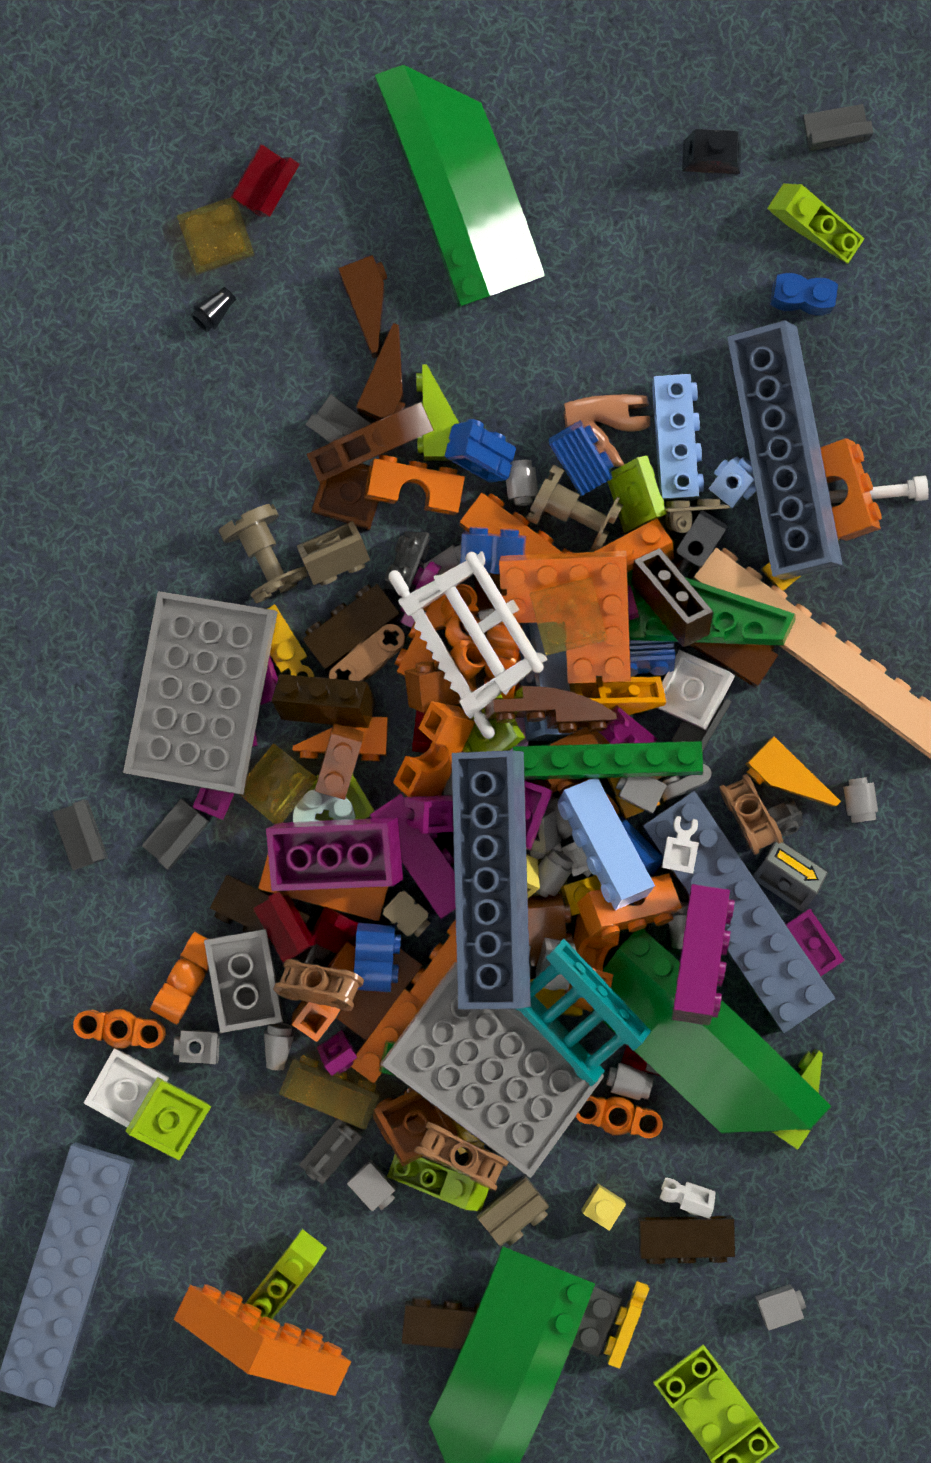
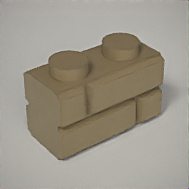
(409, 916)
(513, 1211)

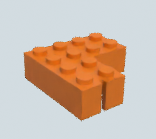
(609, 574)
(260, 1343)

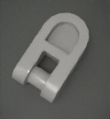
(677, 787)

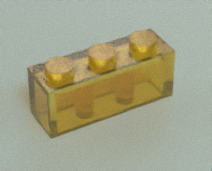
(328, 1093)

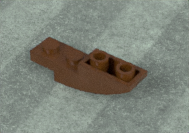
(370, 441)
(559, 707)

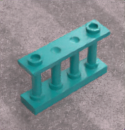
(606, 1007)

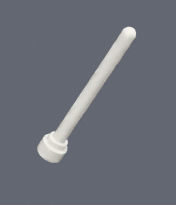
(915, 488)

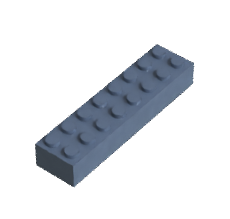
(784, 450)
(491, 880)
(759, 938)
(64, 1274)

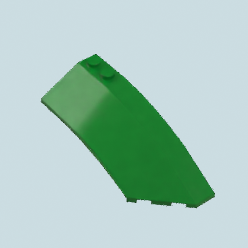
(461, 185)
(717, 1066)
(509, 1361)

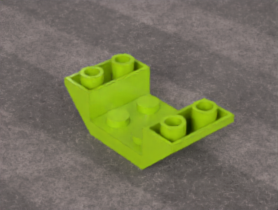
(715, 1410)

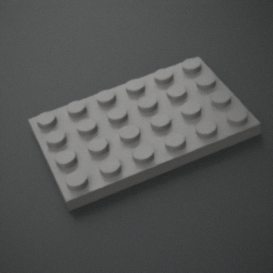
(200, 692)
(489, 1075)

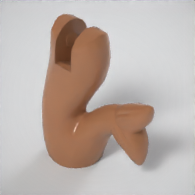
(611, 411)

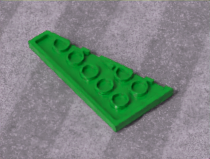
(733, 619)

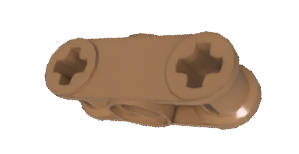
(369, 655)
(751, 814)
(318, 985)
(441, 1146)

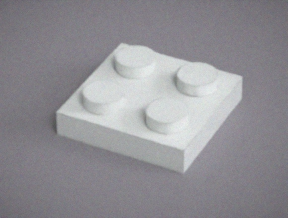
(695, 689)
(122, 1087)

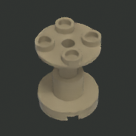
(563, 504)
(258, 543)

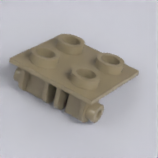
(679, 514)

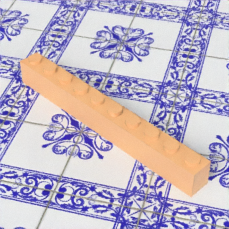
(828, 656)

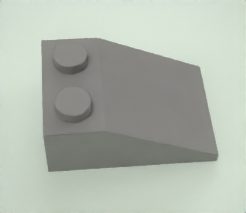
(243, 981)

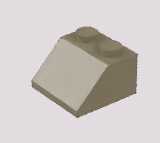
(334, 554)

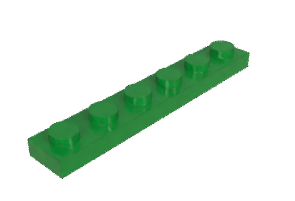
(612, 760)

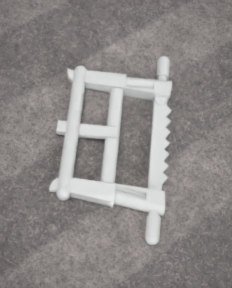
(504, 679)

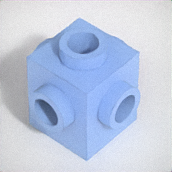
(727, 487)

